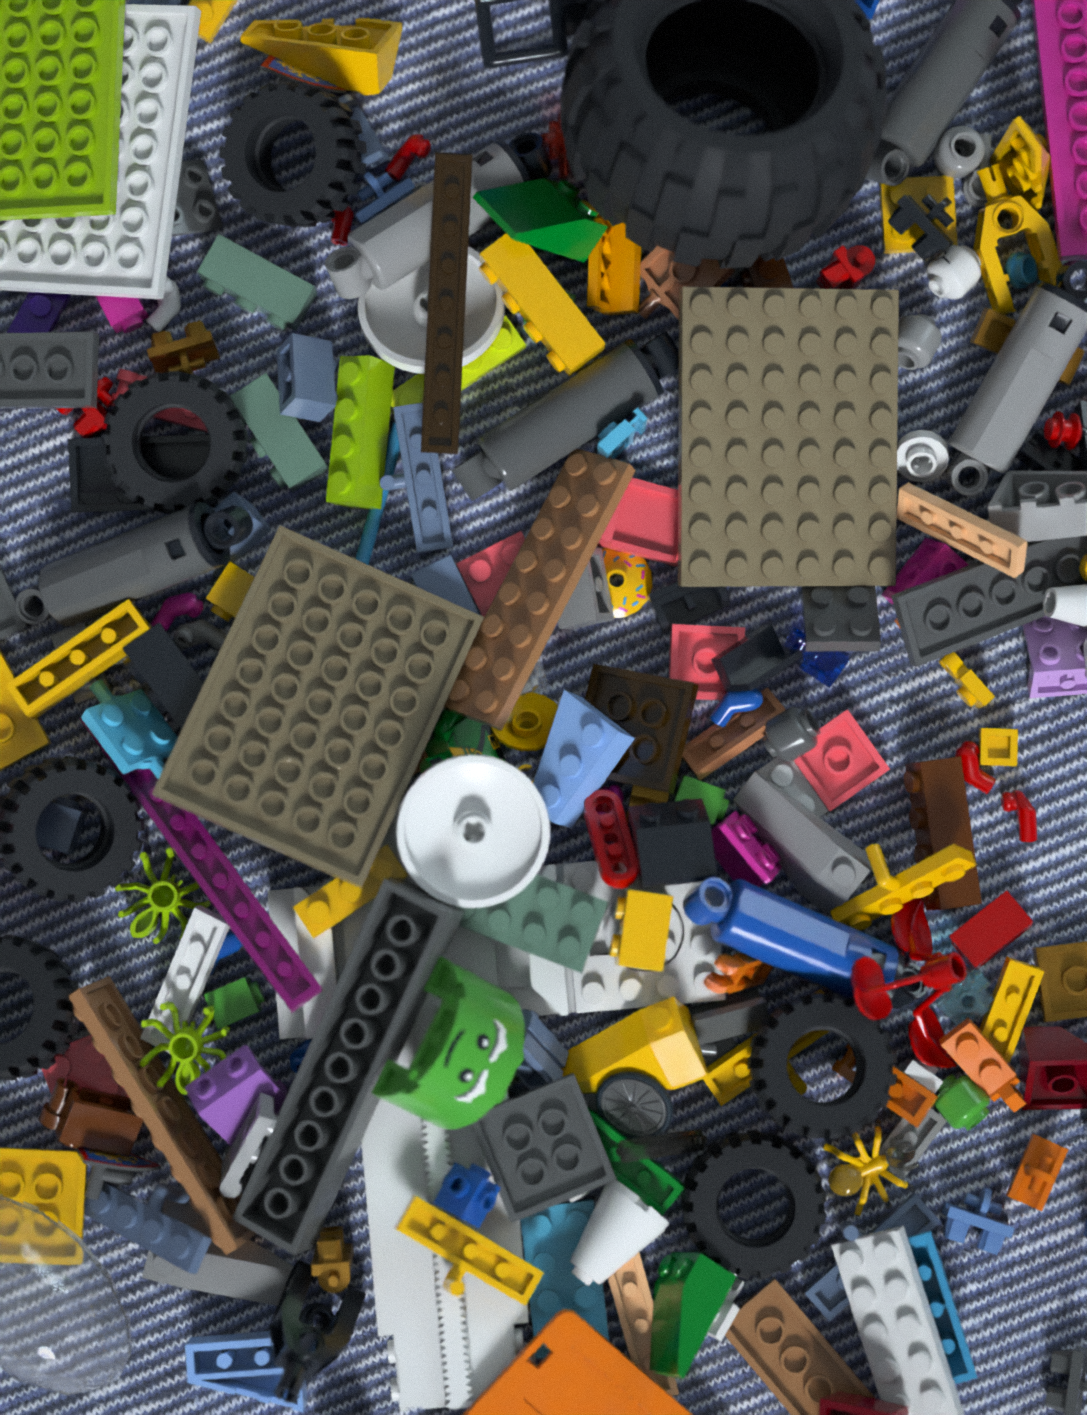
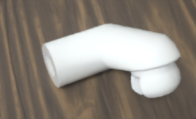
(167, 307)

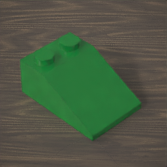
(545, 216)
(684, 1309)

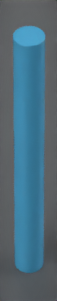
(374, 515)

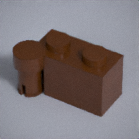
(91, 1119)

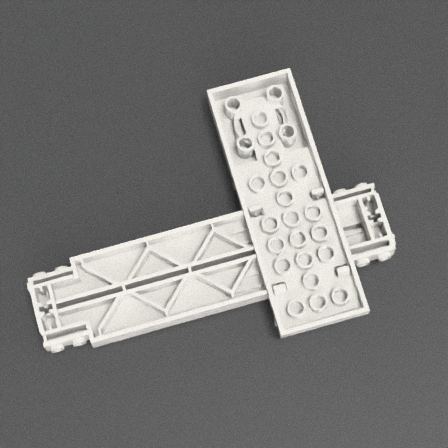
(443, 1342)

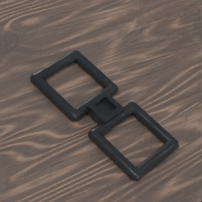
(565, 20)

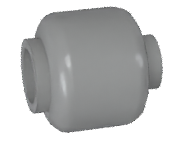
(959, 152)
(917, 341)

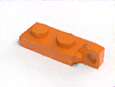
(983, 1063)

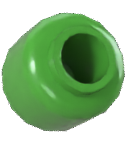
(962, 1102)

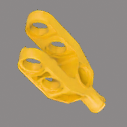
(988, 231)

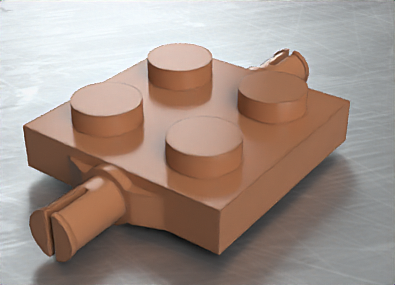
(666, 277)

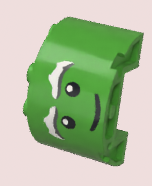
(464, 1055)

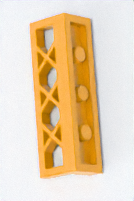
(615, 271)

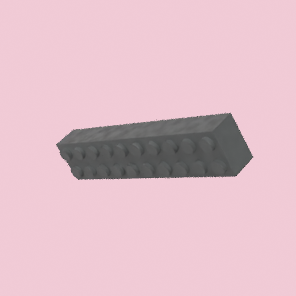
(333, 1087)

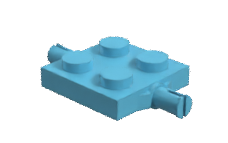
(130, 729)

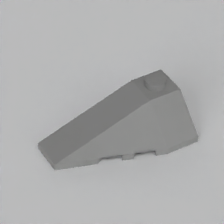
(812, 853)
(245, 1273)

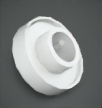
(922, 456)

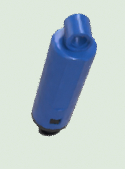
(796, 938)

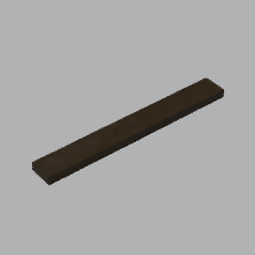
(446, 303)

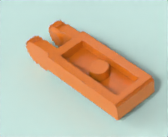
(739, 973)

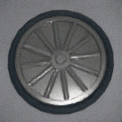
(634, 1104)

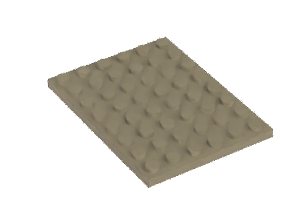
(787, 437)
(318, 707)

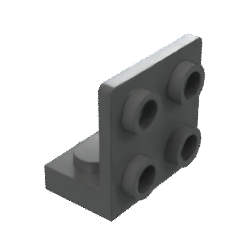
(195, 201)

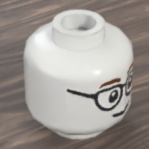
(954, 272)

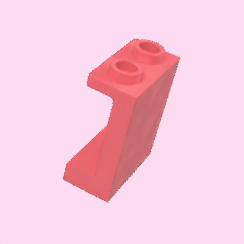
(645, 523)

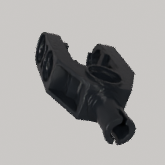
(304, 1348)

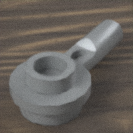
(972, 186)

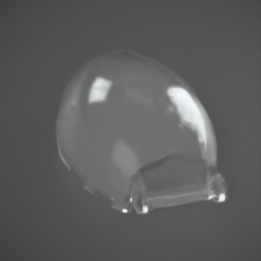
(56, 1306)

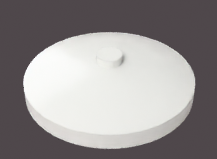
(397, 317)
(473, 831)

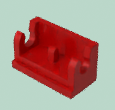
(990, 931)

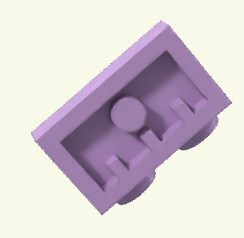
(1055, 658)

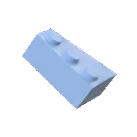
(577, 757)
(238, 1366)

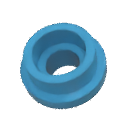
(1021, 269)

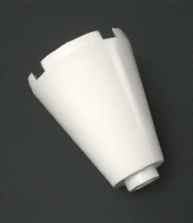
(615, 1233)

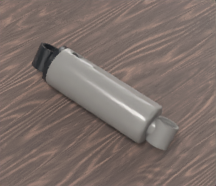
(400, 236)
(1020, 379)

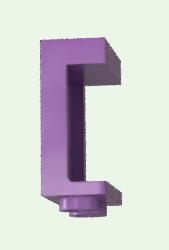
(230, 1090)

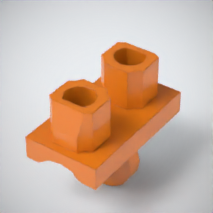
(1037, 1172)

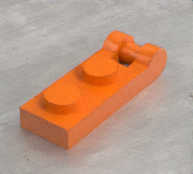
(907, 1096)

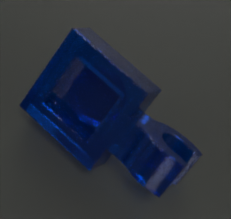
(821, 665)

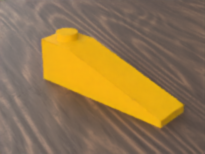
(346, 55)
(1023, 162)
(651, 1041)

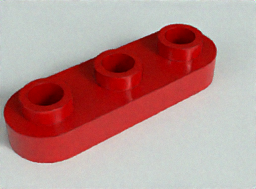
(614, 828)

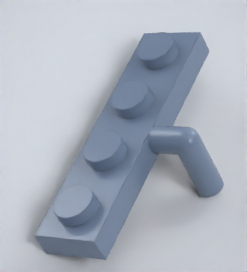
(422, 482)
(149, 1226)
(829, 1291)

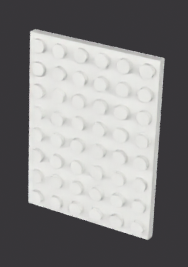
(130, 249)

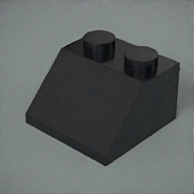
(672, 842)

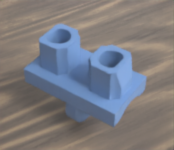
(382, 200)
(992, 1230)

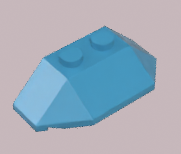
(943, 1306)

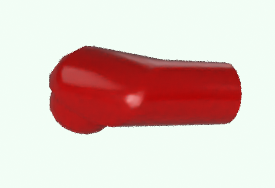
(412, 147)
(342, 226)
(971, 770)
(1025, 811)

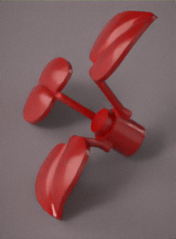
(939, 972)

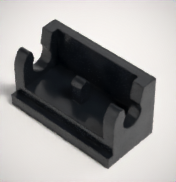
(1040, 456)
(685, 604)

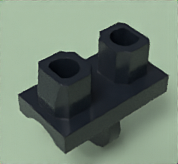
(910, 213)

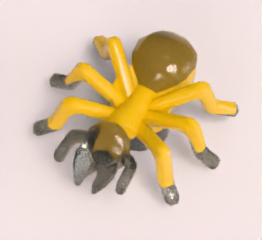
(865, 1169)

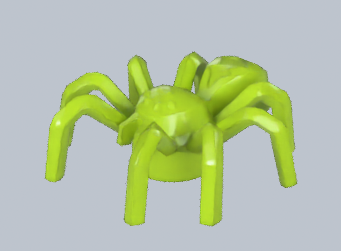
(163, 897)
(184, 1046)

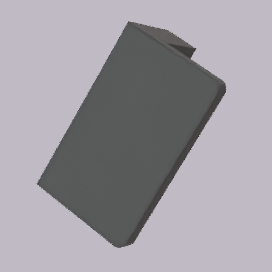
(728, 1017)

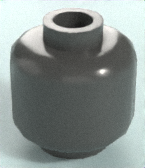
(791, 734)

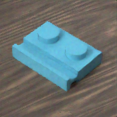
(617, 438)

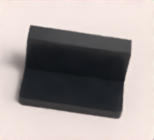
(753, 660)

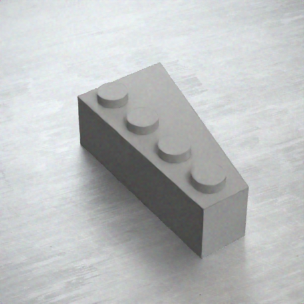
(1041, 504)

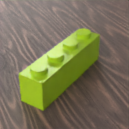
(360, 432)

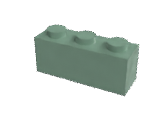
(256, 284)
(278, 435)

